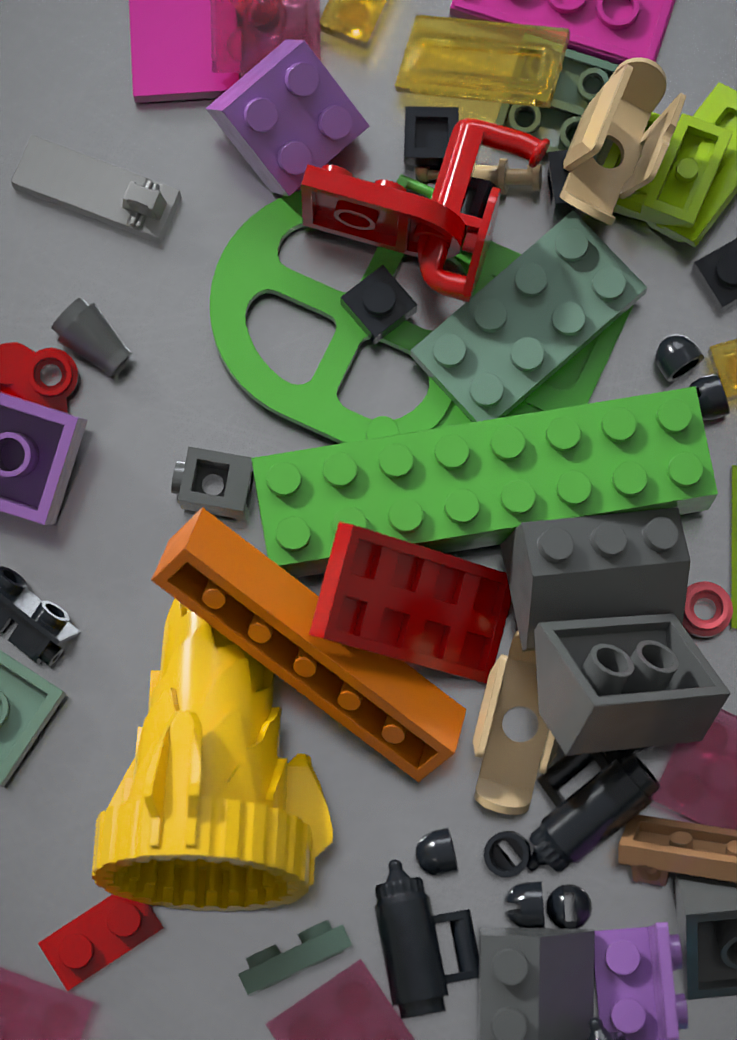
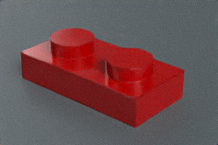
(99, 939)

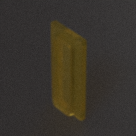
(483, 60)

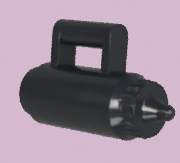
(592, 811)
(413, 947)

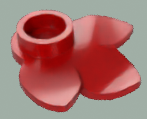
(22, 374)

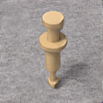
(499, 175)

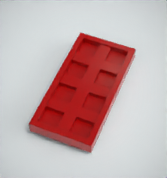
(412, 603)

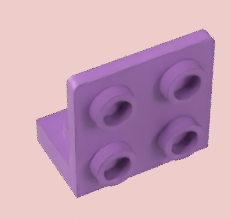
(637, 982)

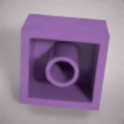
(287, 116)
(36, 457)

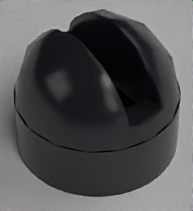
(677, 356)
(711, 397)
(437, 853)
(499, 861)
(531, 902)
(556, 908)

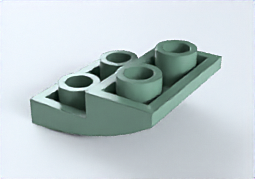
(576, 87)

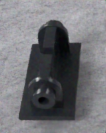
(40, 622)

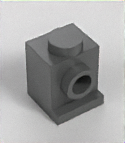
(204, 465)

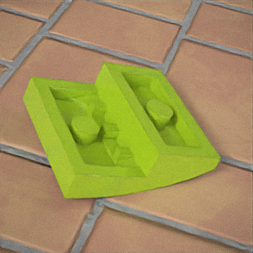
(683, 176)

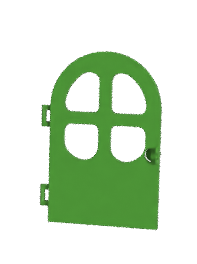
(253, 268)

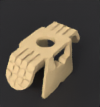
(620, 114)
(507, 765)

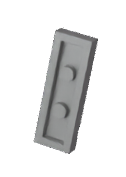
(96, 189)

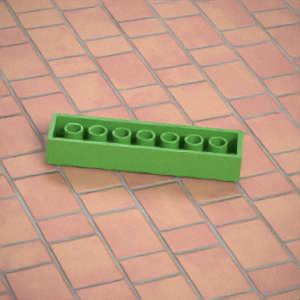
(486, 477)

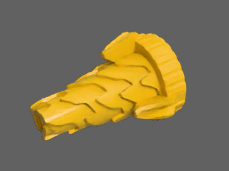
(207, 800)

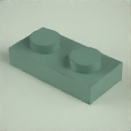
(272, 967)

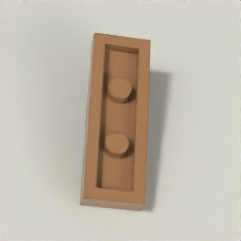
(666, 846)

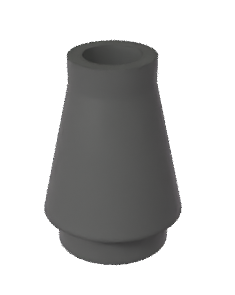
(90, 335)

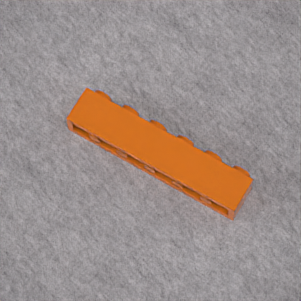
(271, 620)

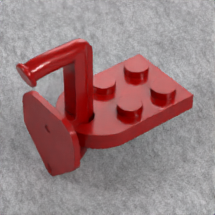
(411, 223)

